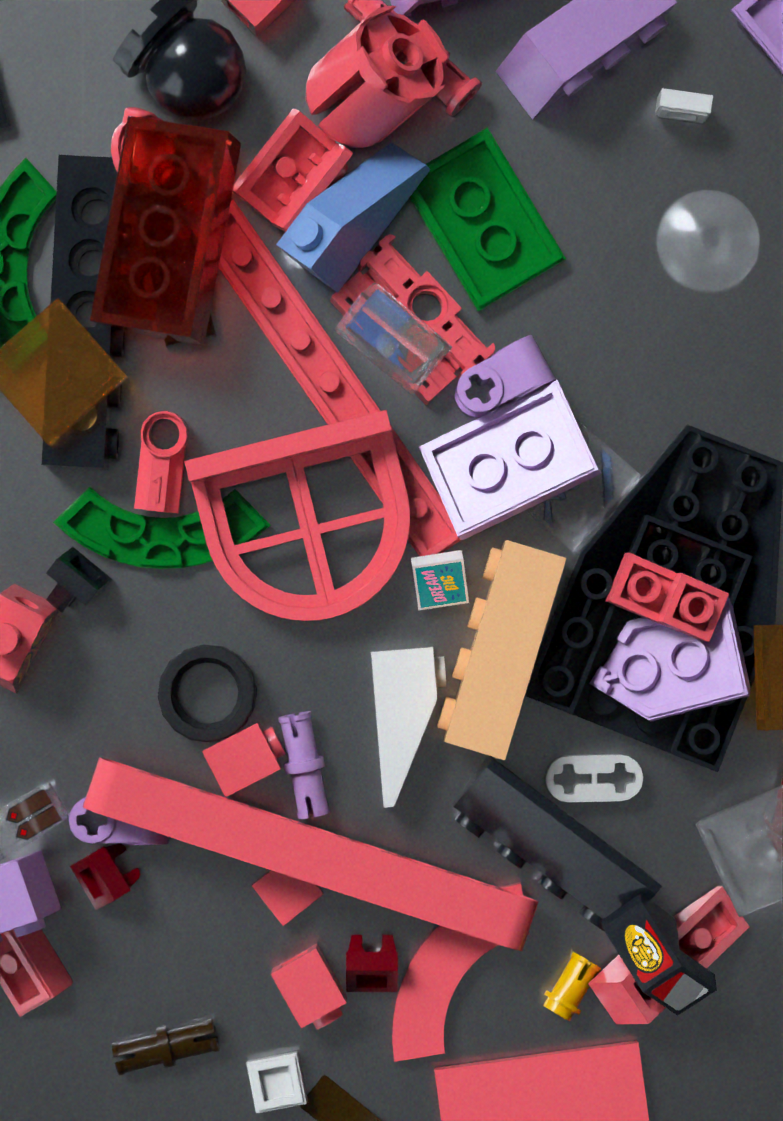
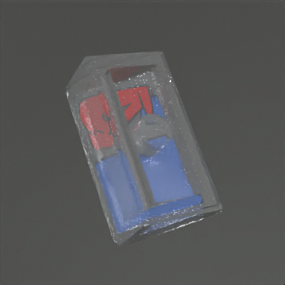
(393, 338)

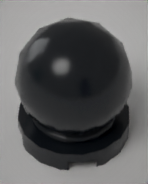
(187, 61)

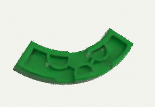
(23, 206)
(153, 540)

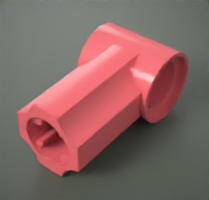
(161, 469)

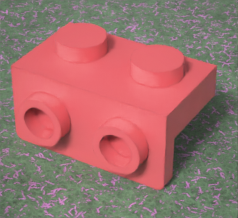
(291, 170)

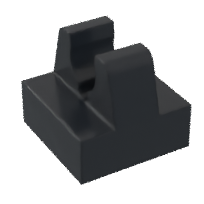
(75, 580)

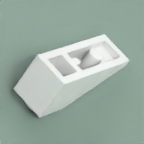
(404, 702)

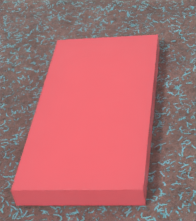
(547, 1086)

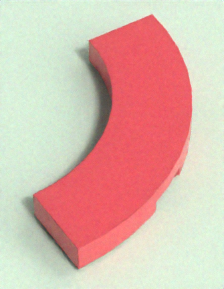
(429, 988)

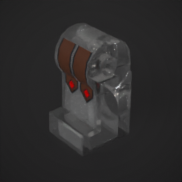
(29, 818)

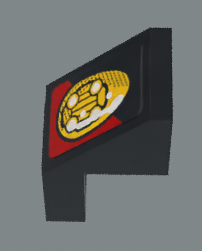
(650, 949)

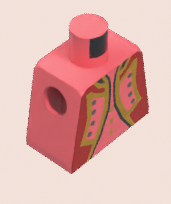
(21, 632)

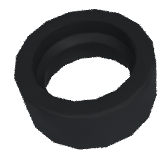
(169, 686)

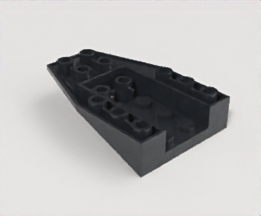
(697, 512)

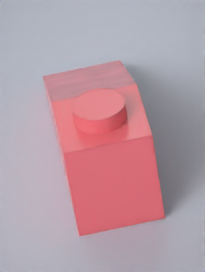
(704, 933)

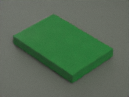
(484, 221)

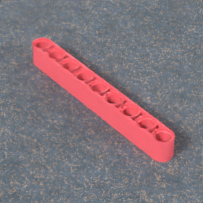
(310, 854)

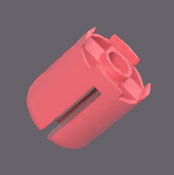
(373, 81)

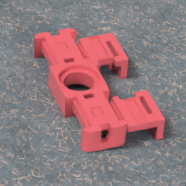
(392, 271)

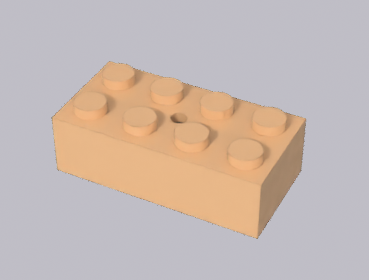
(503, 648)

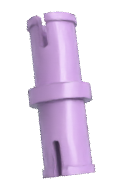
(304, 765)

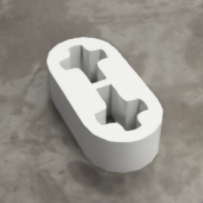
(594, 790)

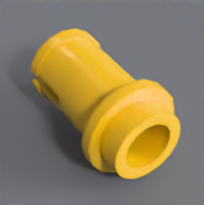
(571, 987)

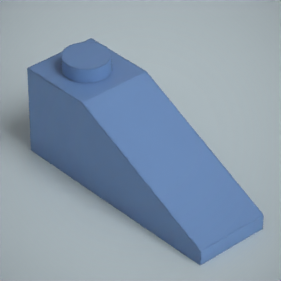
(352, 215)

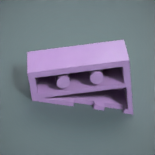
(575, 43)

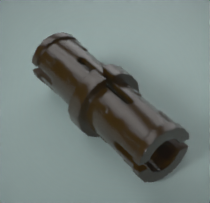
(165, 1047)

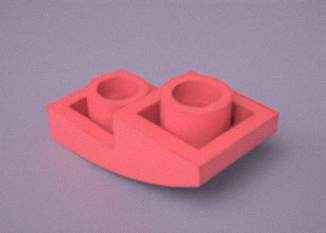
(667, 597)

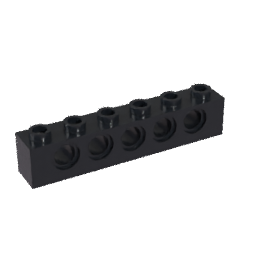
(77, 183)

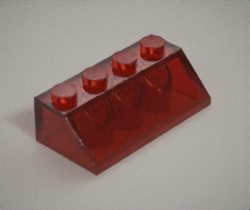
(166, 229)

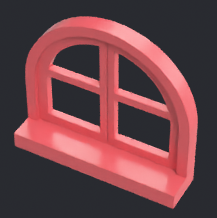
(290, 456)

